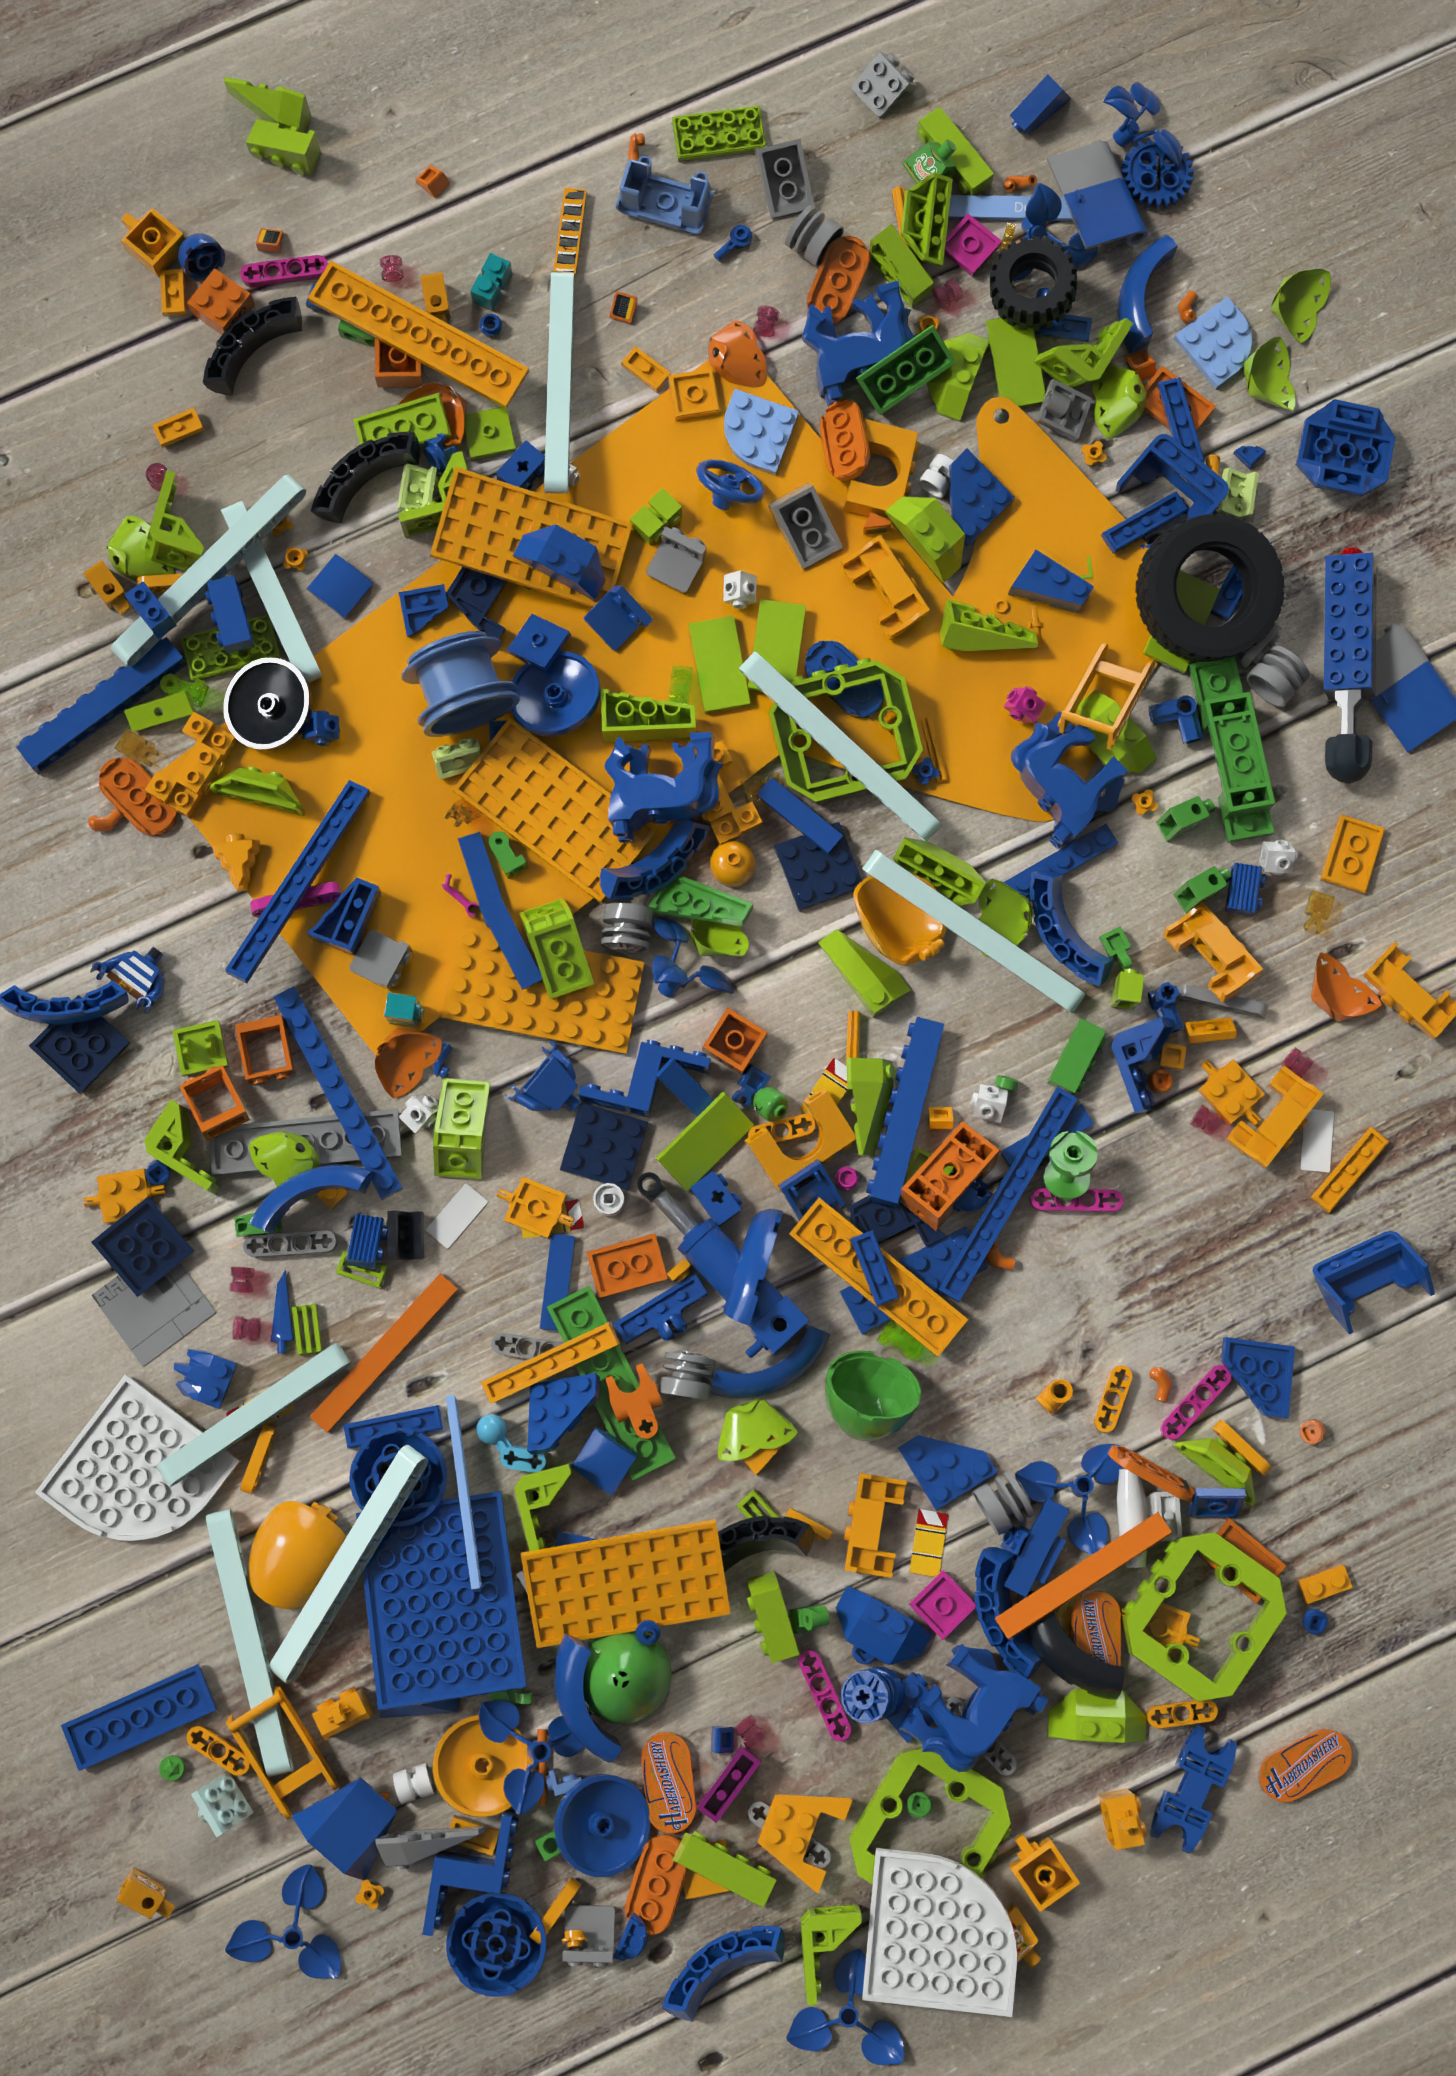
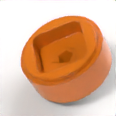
(1160, 1081)
(1312, 1431)

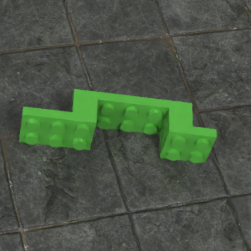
(1236, 747)

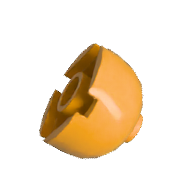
(733, 864)

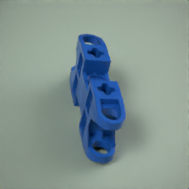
(1193, 1789)

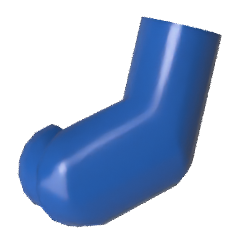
(438, 1066)

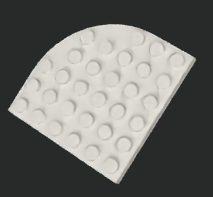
(111, 1473)
(937, 1937)

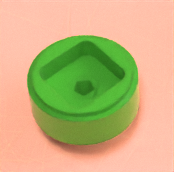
(1006, 1083)
(172, 1768)
(918, 1805)

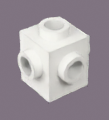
(739, 589)
(1278, 857)
(989, 1103)
(420, 1112)

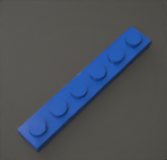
(1067, 858)

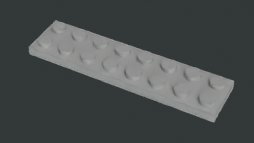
(325, 1133)

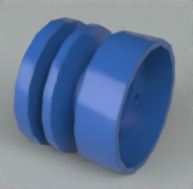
(885, 1694)

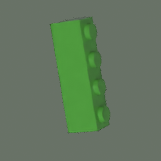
(905, 370)

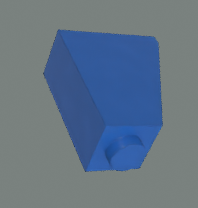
(1039, 105)

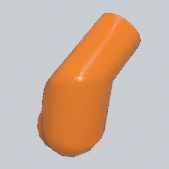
(1019, 182)
(1163, 1381)

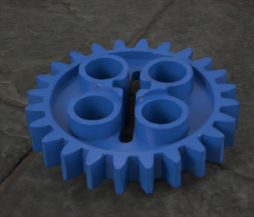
(1136, 172)

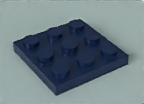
(813, 873)
(80, 1050)
(604, 1146)
(142, 1246)

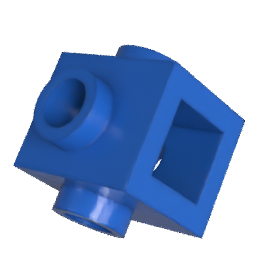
(322, 728)

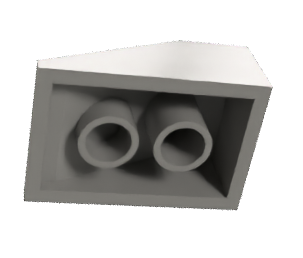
(784, 177)
(805, 525)

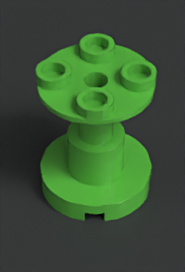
(1070, 1165)

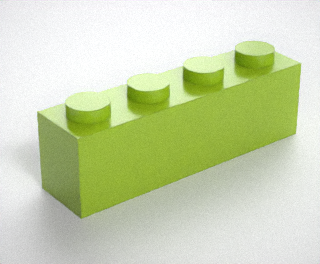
(971, 170)
(724, 1869)

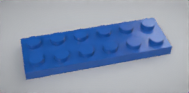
(927, 1264)
(139, 1717)

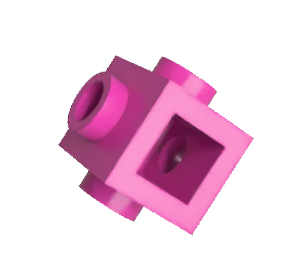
(1024, 704)

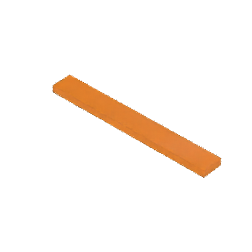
(383, 1353)
(1083, 1575)

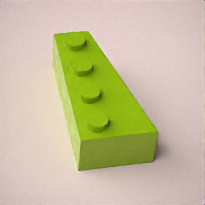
(644, 718)

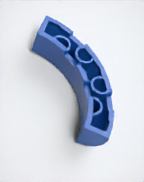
(1132, 292)
(659, 866)
(1058, 932)
(64, 1010)
(305, 1185)
(752, 1265)
(776, 1377)
(993, 1600)
(568, 1684)
(717, 1961)

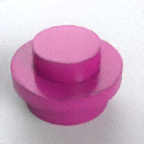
(846, 1178)

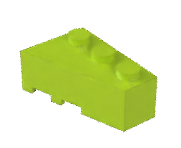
(284, 146)
(897, 263)
(772, 1617)

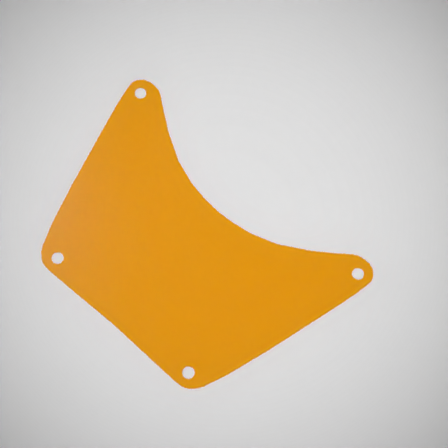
(967, 690)

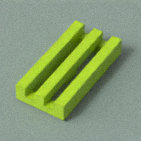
(381, 1276)
(295, 1310)
(747, 1500)

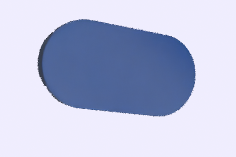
(857, 701)

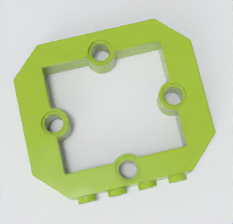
(897, 702)
(1258, 1633)
(974, 1786)

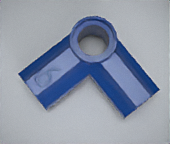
(1187, 722)
(1164, 1003)

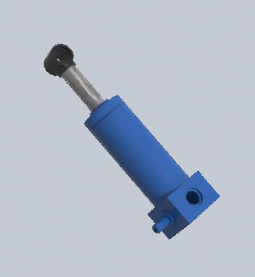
(716, 1260)

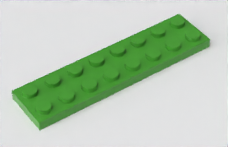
(577, 1316)

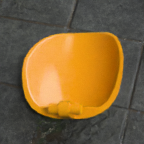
(895, 924)
(292, 1553)

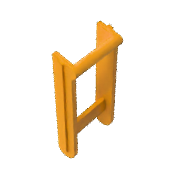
(1115, 672)
(295, 1779)

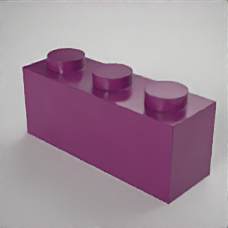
(728, 1783)

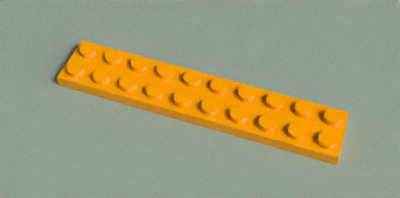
(418, 334)

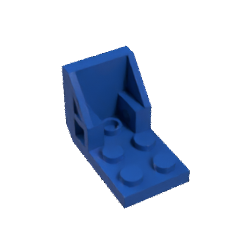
(1148, 1041)

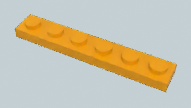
(550, 1362)

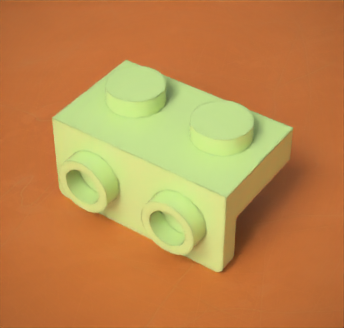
(417, 486)
(1240, 495)
(455, 758)

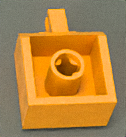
(152, 240)
(344, 1713)
(1122, 1819)
(1027, 1870)

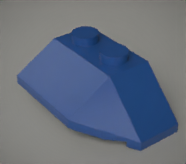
(563, 559)
(879, 1628)

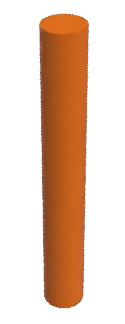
(542, 1767)

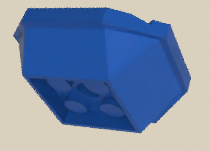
(1350, 428)

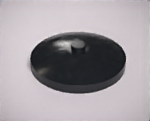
(268, 704)

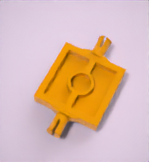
(1231, 1092)
(121, 1193)
(535, 1207)
(1168, 1626)

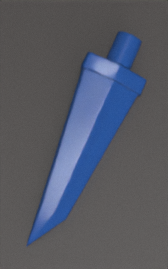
(282, 1322)

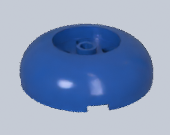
(382, 1449)
(491, 1973)

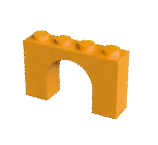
(897, 446)
(833, 1136)

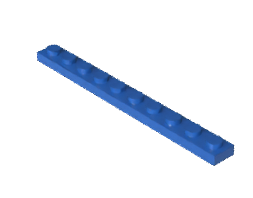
(297, 882)
(338, 1092)
(1007, 1194)

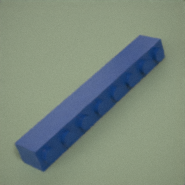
(99, 706)
(905, 1113)

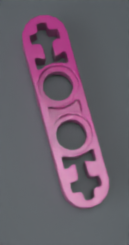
(284, 266)
(315, 895)
(1076, 1203)
(1198, 1404)
(826, 1694)

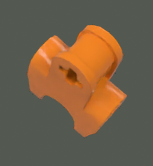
(637, 1404)

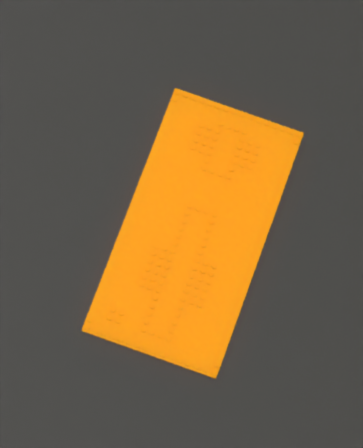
(402, 827)

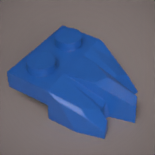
(205, 1377)

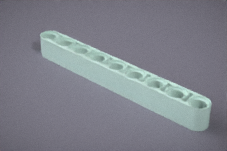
(276, 602)
(253, 1414)

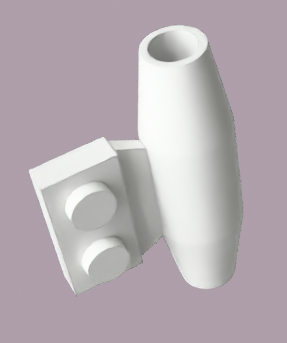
(1135, 1508)

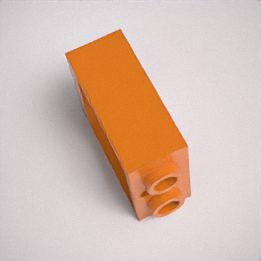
(261, 1026)
(223, 1121)

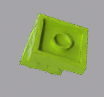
(1084, 362)
(427, 518)
(175, 547)
(557, 947)
(461, 1129)
(174, 1130)
(548, 1485)
(836, 1925)

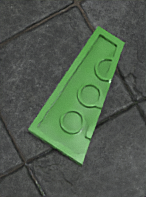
(697, 901)

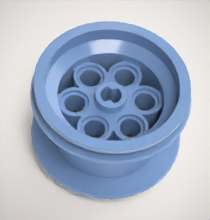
(460, 683)

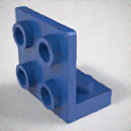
(616, 617)

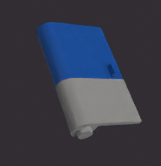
(1097, 195)
(1410, 689)

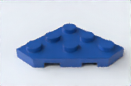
(975, 495)
(1262, 1373)
(558, 1408)
(945, 1468)

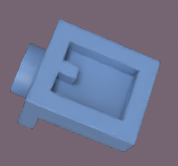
(565, 1785)

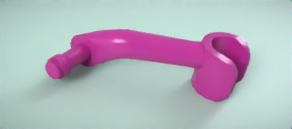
(459, 897)

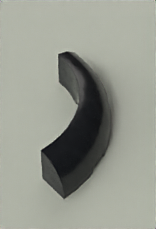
(245, 338)
(361, 466)
(761, 1535)
(1071, 1662)

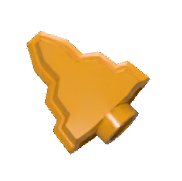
(237, 858)

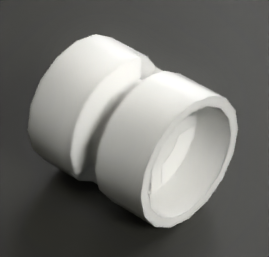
(937, 478)
(609, 1200)
(414, 1783)

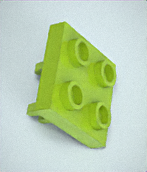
(200, 1048)

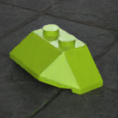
(927, 217)
(954, 385)
(930, 533)
(1131, 747)
(258, 788)
(946, 872)
(1219, 1464)
(1096, 1719)

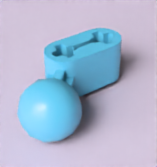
(492, 1431)

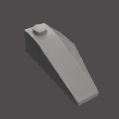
(407, 1847)

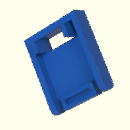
(806, 1195)

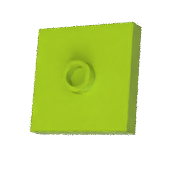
(489, 433)

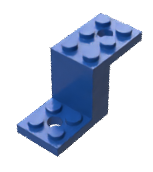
(644, 1081)
(470, 1872)

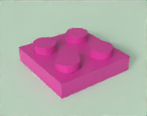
(971, 245)
(942, 1604)

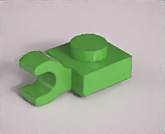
(1116, 944)
(513, 1697)

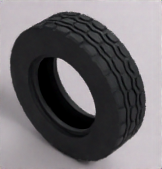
(1260, 580)

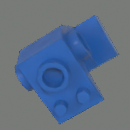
(1014, 1540)

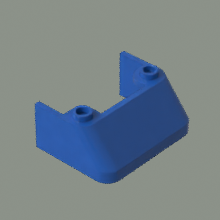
(1181, 469)
(1366, 1269)

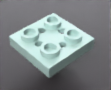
(218, 1806)

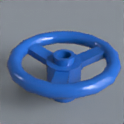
(727, 487)

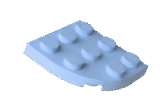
(1217, 342)
(758, 430)

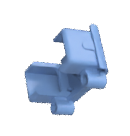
(662, 199)

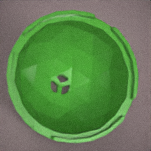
(870, 1395)
(647, 1673)

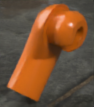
(635, 141)
(1185, 309)
(105, 824)
(997, 1260)

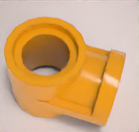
(1049, 1401)

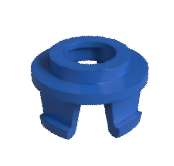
(436, 454)

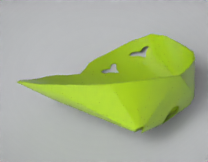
(1297, 303)
(1266, 379)
(1118, 400)
(129, 546)
(1005, 911)
(718, 939)
(282, 1157)
(751, 1426)

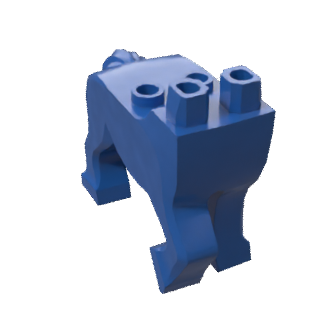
(854, 353)
(1058, 786)
(657, 797)
(984, 1714)

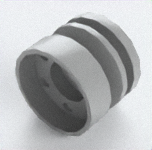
(811, 233)
(1278, 676)
(627, 925)
(687, 1375)
(1003, 1502)

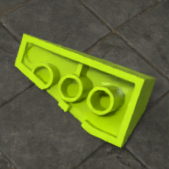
(276, 106)
(971, 631)
(868, 976)
(872, 1087)

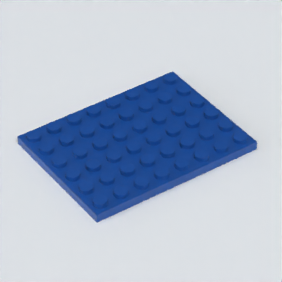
(424, 1621)

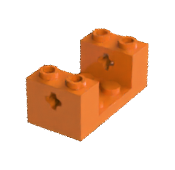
(932, 1192)

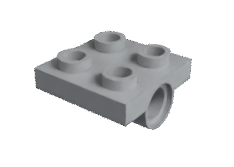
(1064, 410)

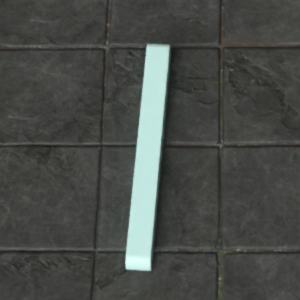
(559, 383)
(213, 565)
(840, 746)
(974, 931)
(348, 1564)
(249, 1640)

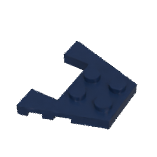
(474, 596)
(889, 1221)

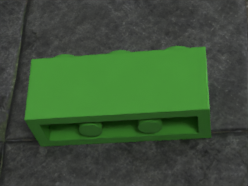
(1077, 1057)

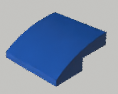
(339, 585)
(603, 1461)

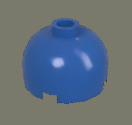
(200, 255)
(974, 1197)

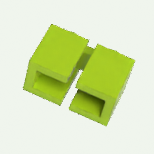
(651, 521)
(1127, 990)

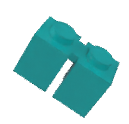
(486, 289)
(403, 1010)

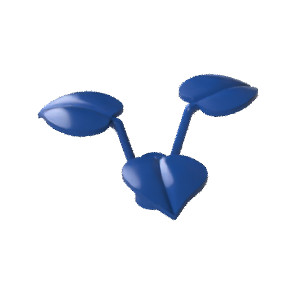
(1128, 131)
(1044, 207)
(673, 977)
(1039, 1480)
(521, 1786)
(319, 1957)
(811, 2031)

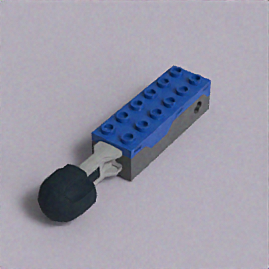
(1350, 656)

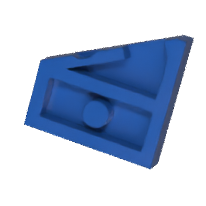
(422, 606)

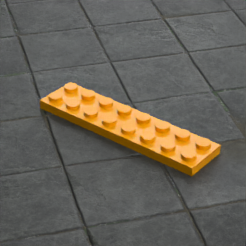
(916, 1310)

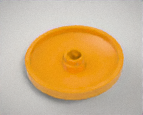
(472, 1768)

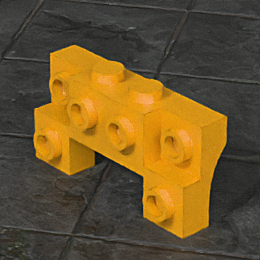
(891, 581)
(197, 770)
(724, 819)
(1219, 949)
(1407, 996)
(1286, 1117)
(866, 1523)

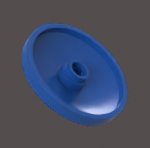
(557, 699)
(602, 1825)

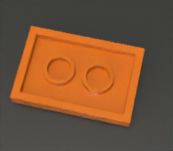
(1198, 404)
(626, 1265)
(1247, 1544)

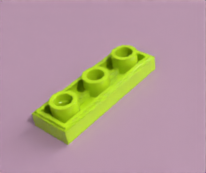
(149, 714)

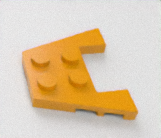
(790, 1828)

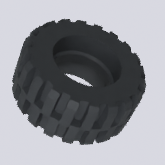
(1027, 256)

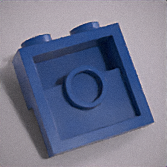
(914, 1694)

